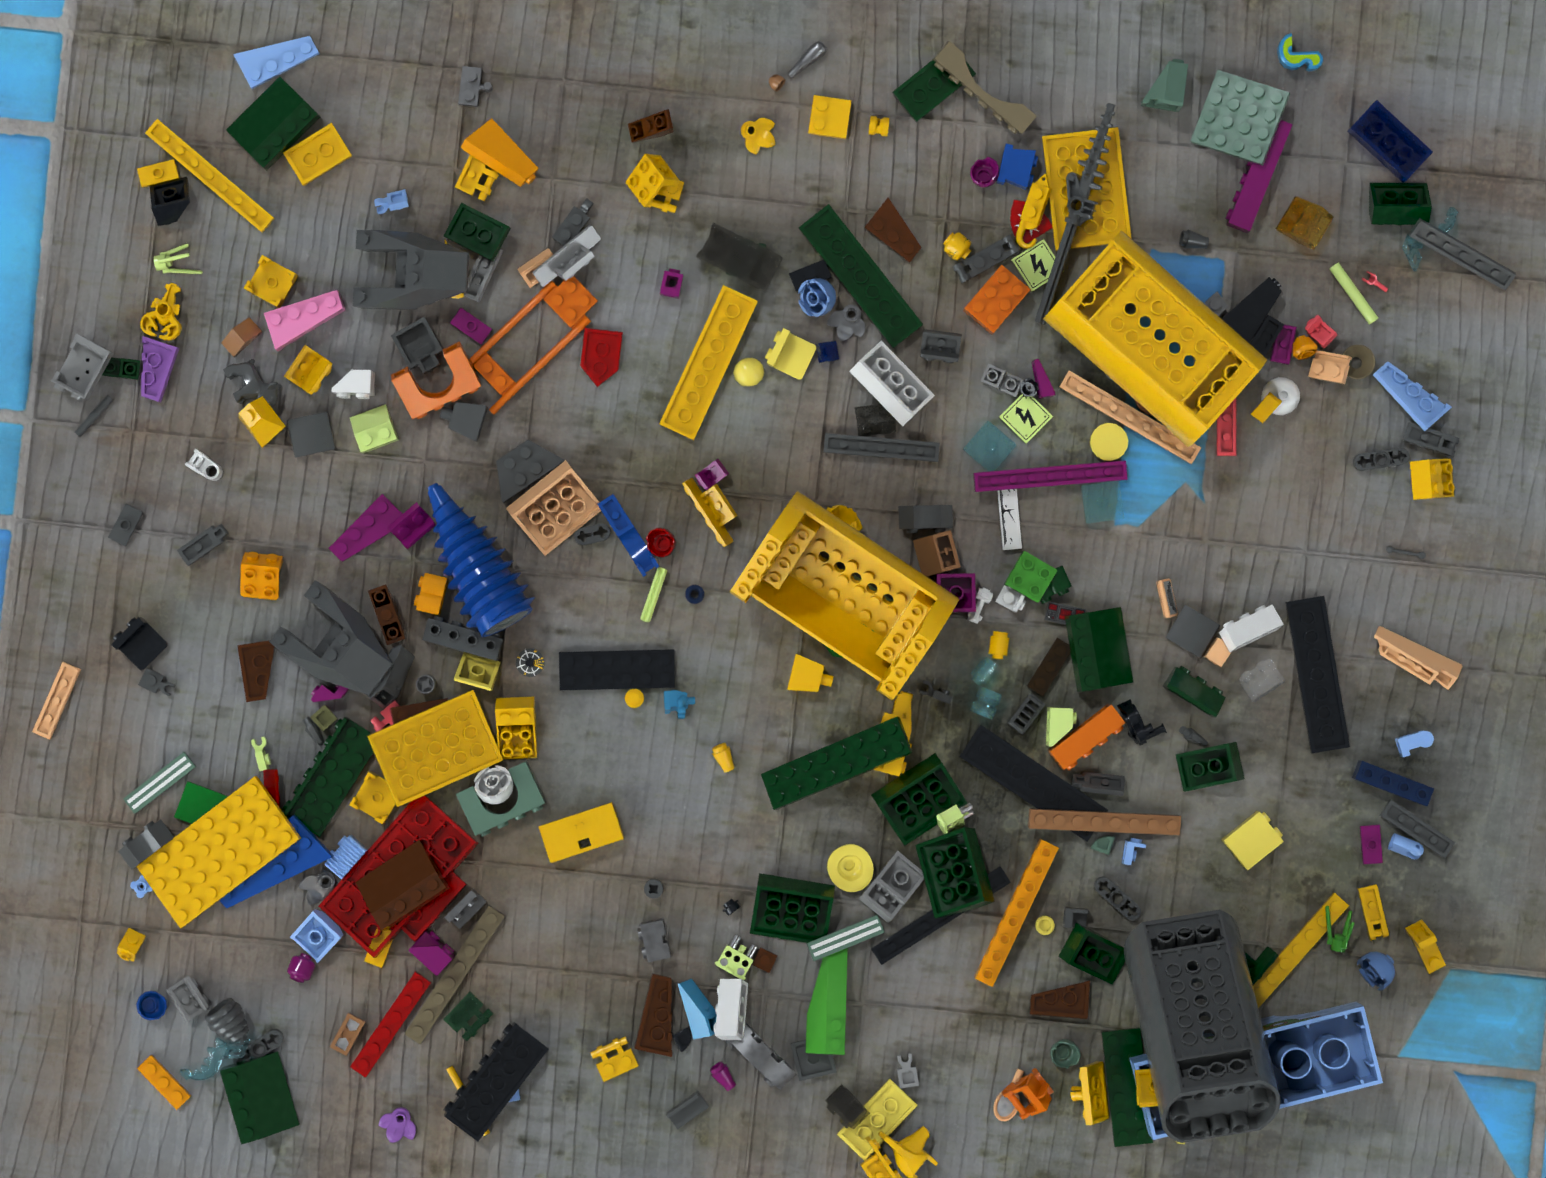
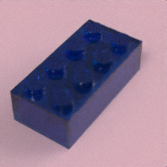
(1390, 141)

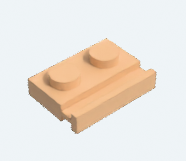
(1330, 367)

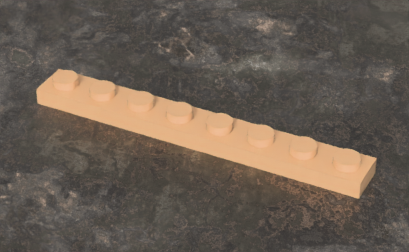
(1128, 416)

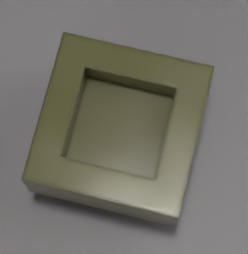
(324, 717)

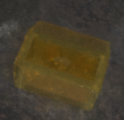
(1305, 222)

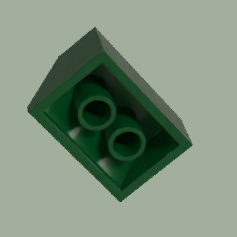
(1399, 203)
(1195, 691)

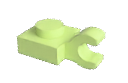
(262, 758)

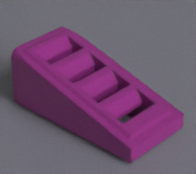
(1045, 388)

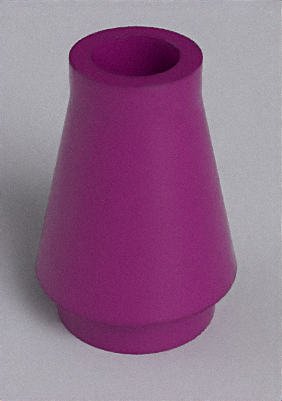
(722, 1075)

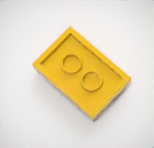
(317, 154)

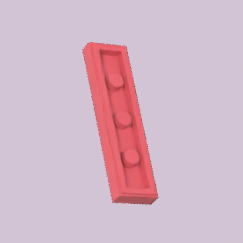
(1227, 431)

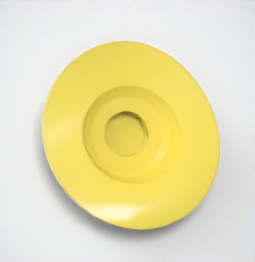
(850, 868)

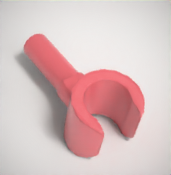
(1373, 280)

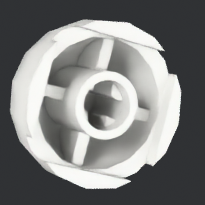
(1284, 390)
(494, 784)

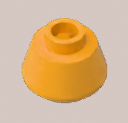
(1304, 347)

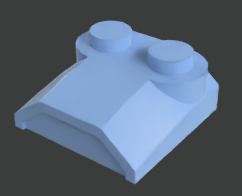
(317, 934)

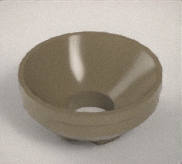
(1367, 361)

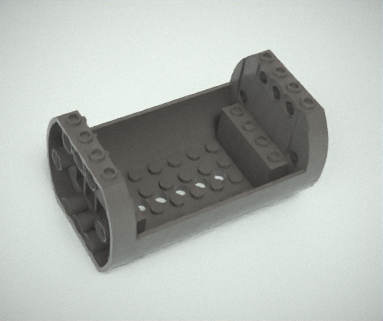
(1199, 1082)

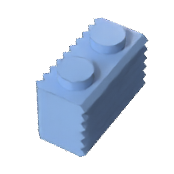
(345, 856)

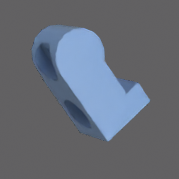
(1412, 741)

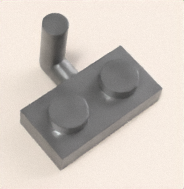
(471, 86)

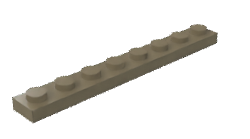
(454, 974)

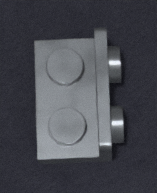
(465, 908)

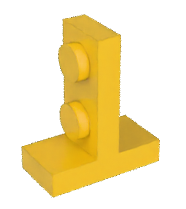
(1426, 946)

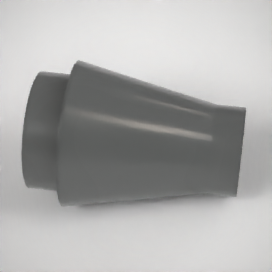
(1190, 239)

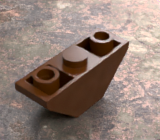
(651, 126)
(387, 614)

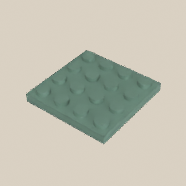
(1240, 117)

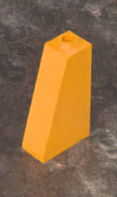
(500, 153)

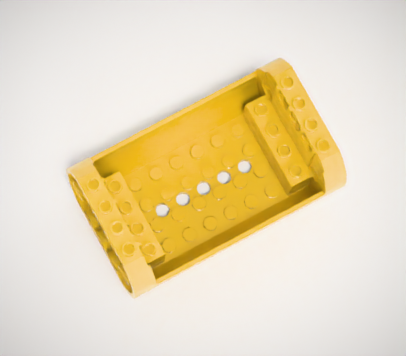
(1177, 395)
(833, 605)

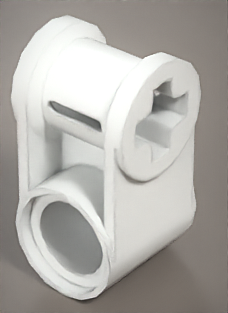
(201, 464)

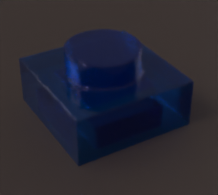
(827, 351)

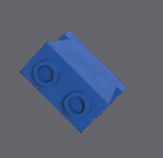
(1017, 167)

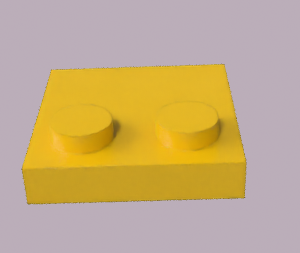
(829, 117)

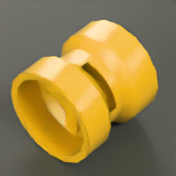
(879, 126)

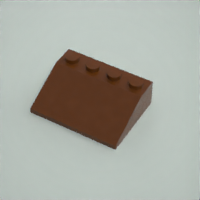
(402, 886)

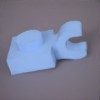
(394, 201)

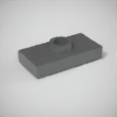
(125, 525)

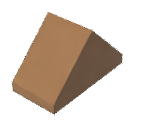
(241, 336)

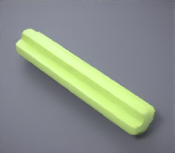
(653, 594)

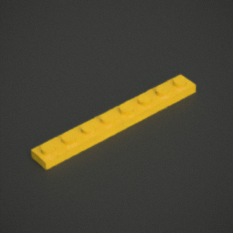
(209, 175)
(1298, 948)

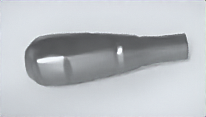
(815, 52)

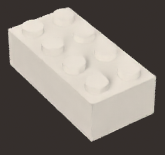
(891, 383)

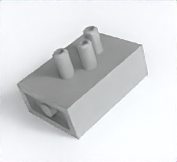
(82, 359)

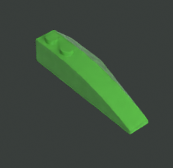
(828, 1007)

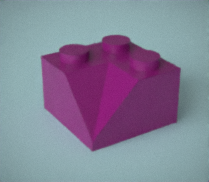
(961, 586)
(432, 952)

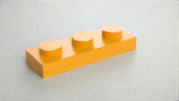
(164, 1082)

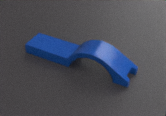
(628, 534)

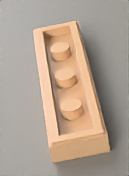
(56, 700)

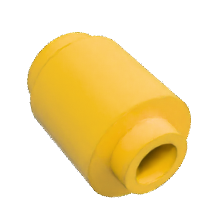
(999, 645)

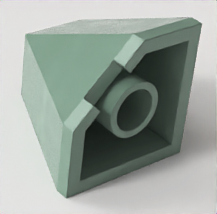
(1169, 88)

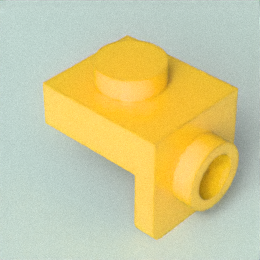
(130, 945)

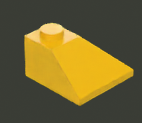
(261, 421)

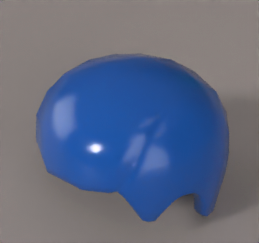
(151, 1005)

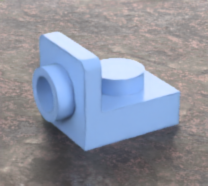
(1129, 853)

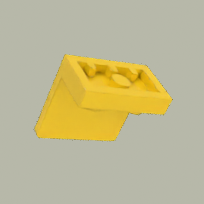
(649, 177)

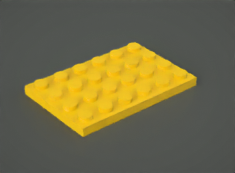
(1111, 214)
(435, 748)

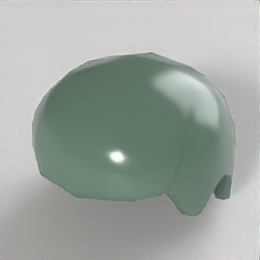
(1065, 1053)

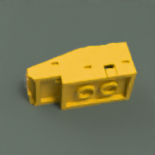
(901, 709)

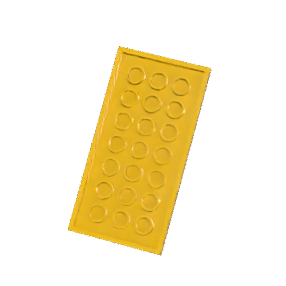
(218, 852)

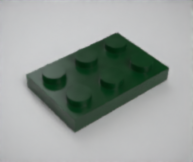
(477, 232)

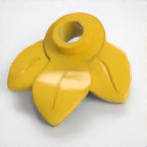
(761, 134)

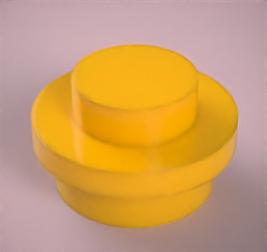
(634, 698)

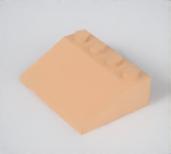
(554, 508)

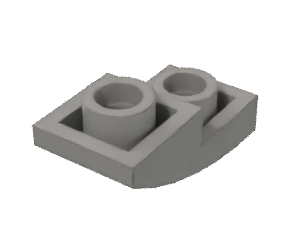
(1002, 380)

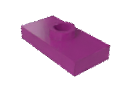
(471, 326)
(1283, 345)
(1371, 844)

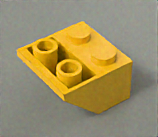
(1432, 479)

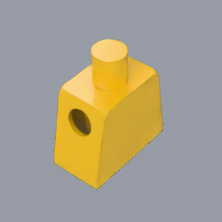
(808, 675)

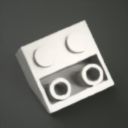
(356, 383)

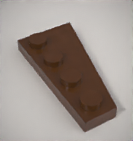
(655, 1024)

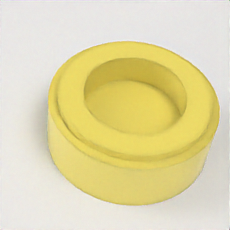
(1044, 925)

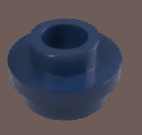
(694, 588)

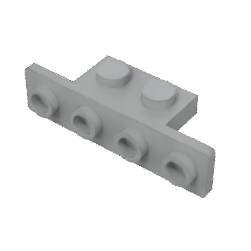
(569, 258)

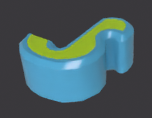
(1294, 60)

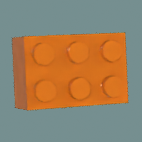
(996, 299)

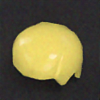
(748, 372)

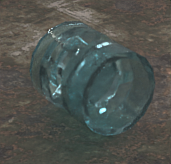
(986, 709)

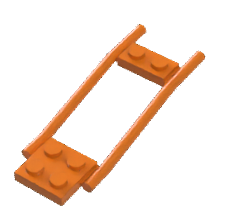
(570, 301)

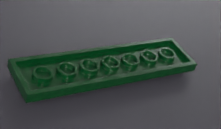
(860, 276)
(836, 763)

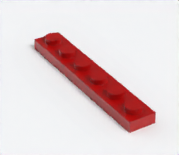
(390, 1024)

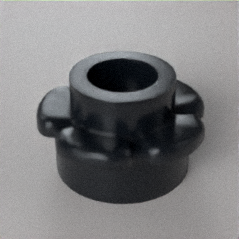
(1025, 390)
(731, 906)

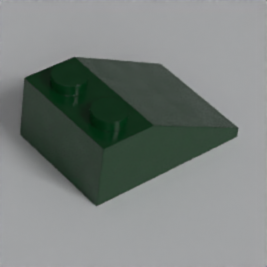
(1210, 766)
(1093, 953)

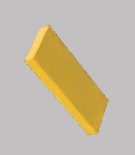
(1266, 407)

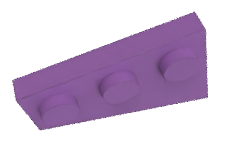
(157, 366)

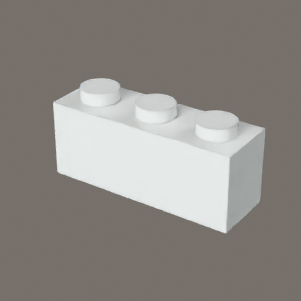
(1250, 627)
(731, 1009)

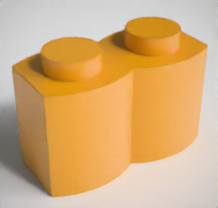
(431, 594)

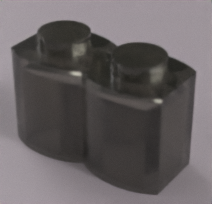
(847, 1107)

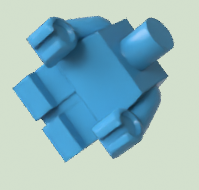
(677, 701)

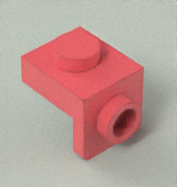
(1320, 331)

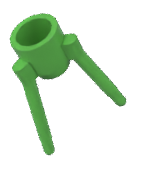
(1339, 941)

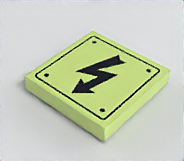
(1035, 265)
(1025, 417)

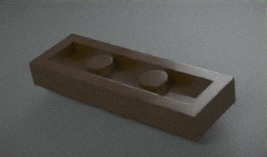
(1049, 667)

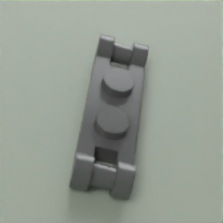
(986, 258)

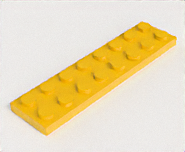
(708, 362)

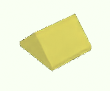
(477, 671)

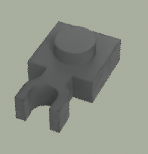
(153, 681)

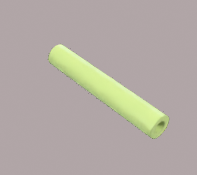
(1354, 294)

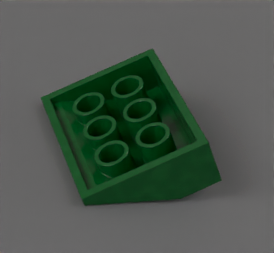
(273, 123)
(1098, 649)
(917, 798)
(954, 872)
(791, 908)
(259, 1097)

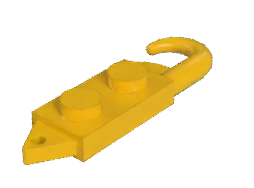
(1033, 210)

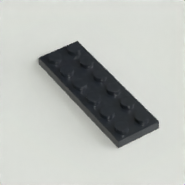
(616, 669)

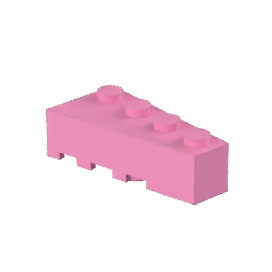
(298, 319)

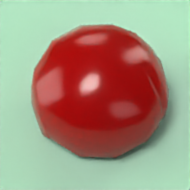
(660, 542)

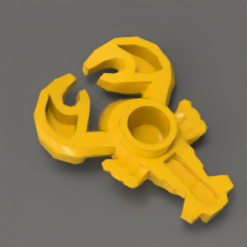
(165, 314)

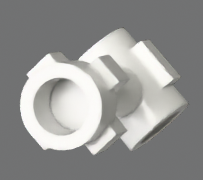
(983, 596)

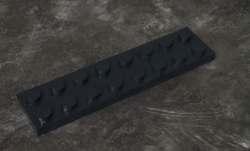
(1317, 674)
(1025, 776)

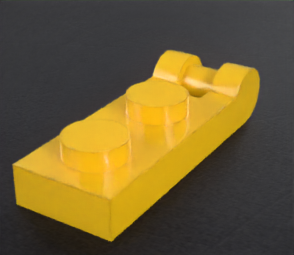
(1373, 911)

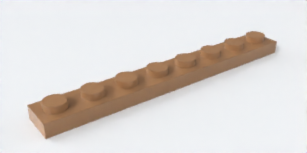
(1104, 821)

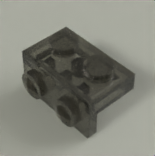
(874, 420)

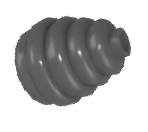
(228, 1021)

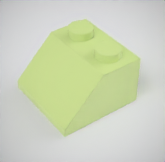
(373, 429)
(1059, 723)

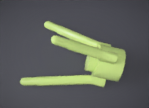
(164, 261)

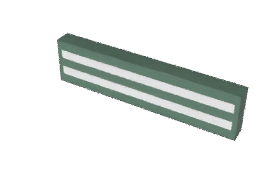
(159, 782)
(845, 937)

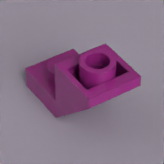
(324, 693)

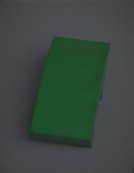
(122, 368)

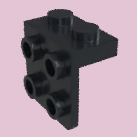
(139, 643)

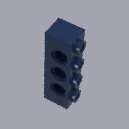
(1392, 783)

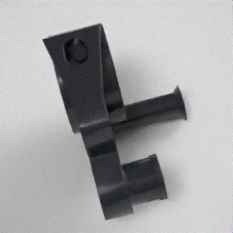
(1135, 725)

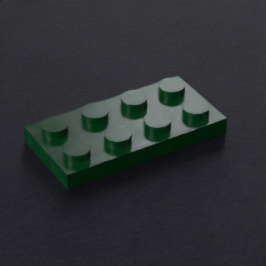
(926, 90)

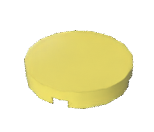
(1108, 442)

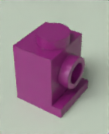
(666, 290)

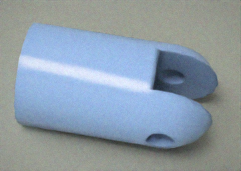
(1405, 846)

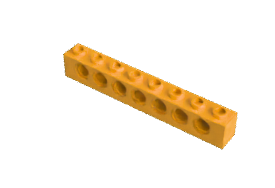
(1016, 912)

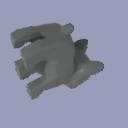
(252, 385)

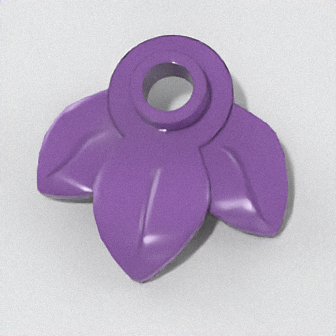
(398, 1128)

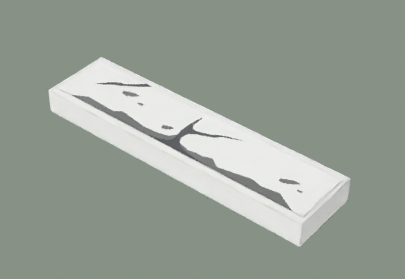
(1009, 519)

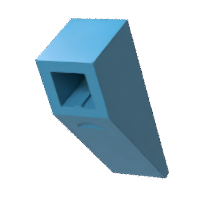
(698, 1010)

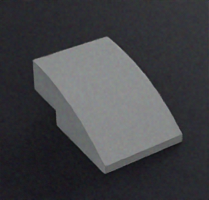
(892, 887)

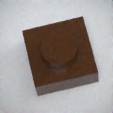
(764, 960)

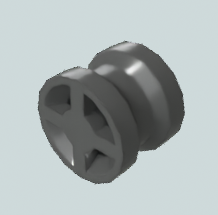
(655, 886)

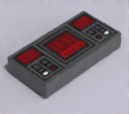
(1056, 612)

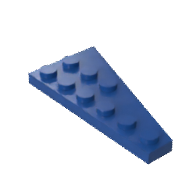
(294, 860)

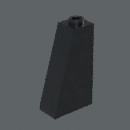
(1252, 310)

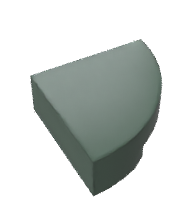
(1103, 844)

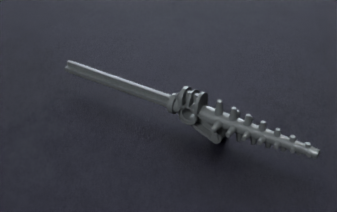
(1077, 190)

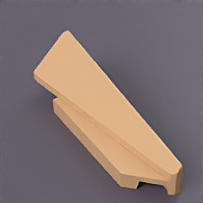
(1417, 659)

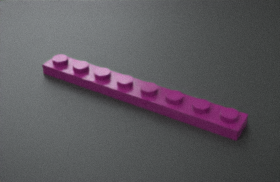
(1050, 476)

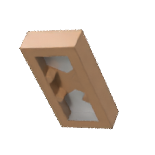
(347, 1034)

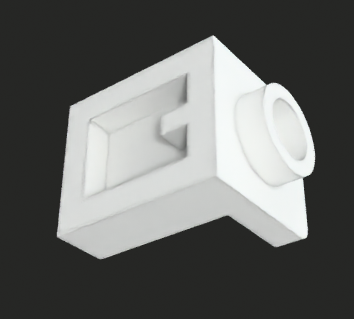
(1011, 599)

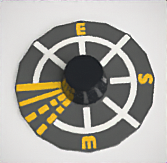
(530, 662)

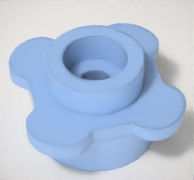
(141, 891)

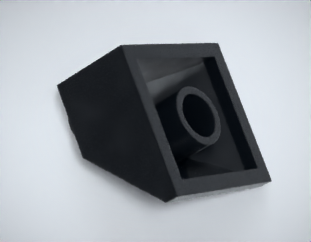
(169, 200)

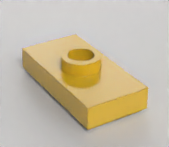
(158, 173)

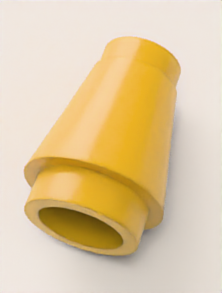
(723, 757)

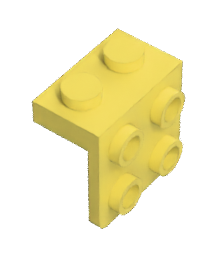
(790, 354)

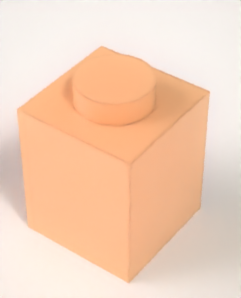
(1217, 652)

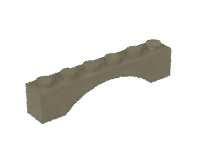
(1014, 114)

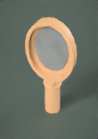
(1002, 1107)

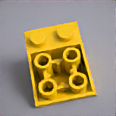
(516, 727)

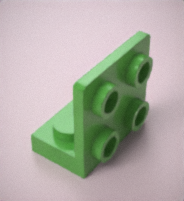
(1030, 576)

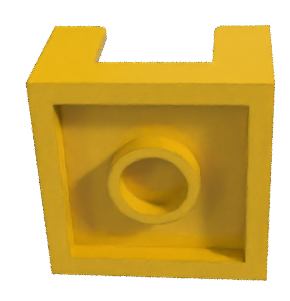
(271, 282)
(374, 798)

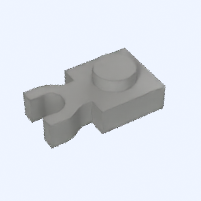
(907, 1074)

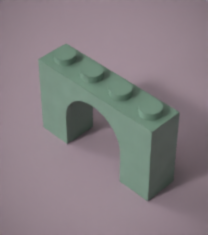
(528, 799)

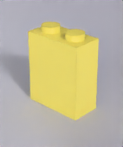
(1253, 839)

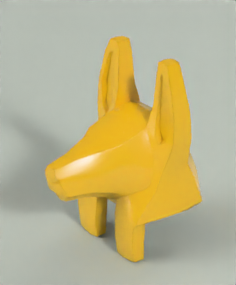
(909, 1151)

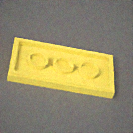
(887, 1111)

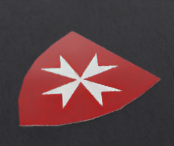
(1029, 235)

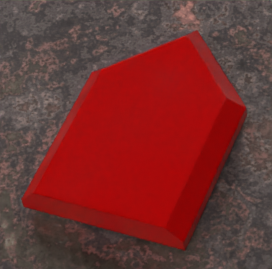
(600, 354)

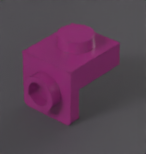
(711, 474)

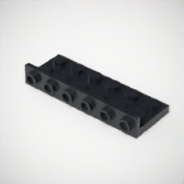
(495, 1081)

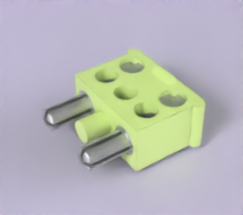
(954, 818)
(728, 963)

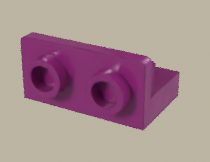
(412, 525)

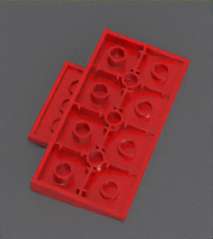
(447, 846)

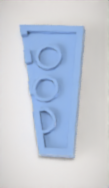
(272, 60)
(1418, 403)

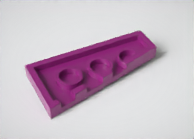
(366, 529)

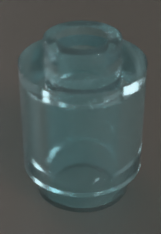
(983, 671)

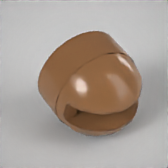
(776, 82)

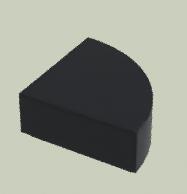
(683, 1038)

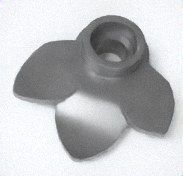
(845, 325)
(316, 888)

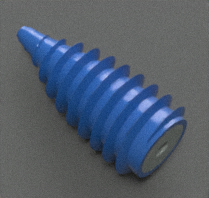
(477, 569)

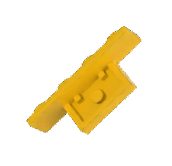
(714, 509)
(878, 1165)

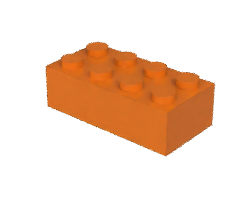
(1086, 736)

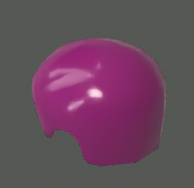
(985, 172)

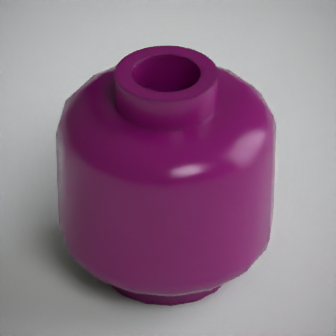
(301, 968)

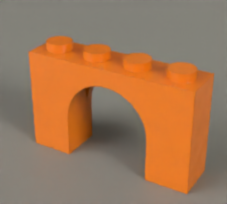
(420, 402)

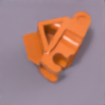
(1034, 1089)

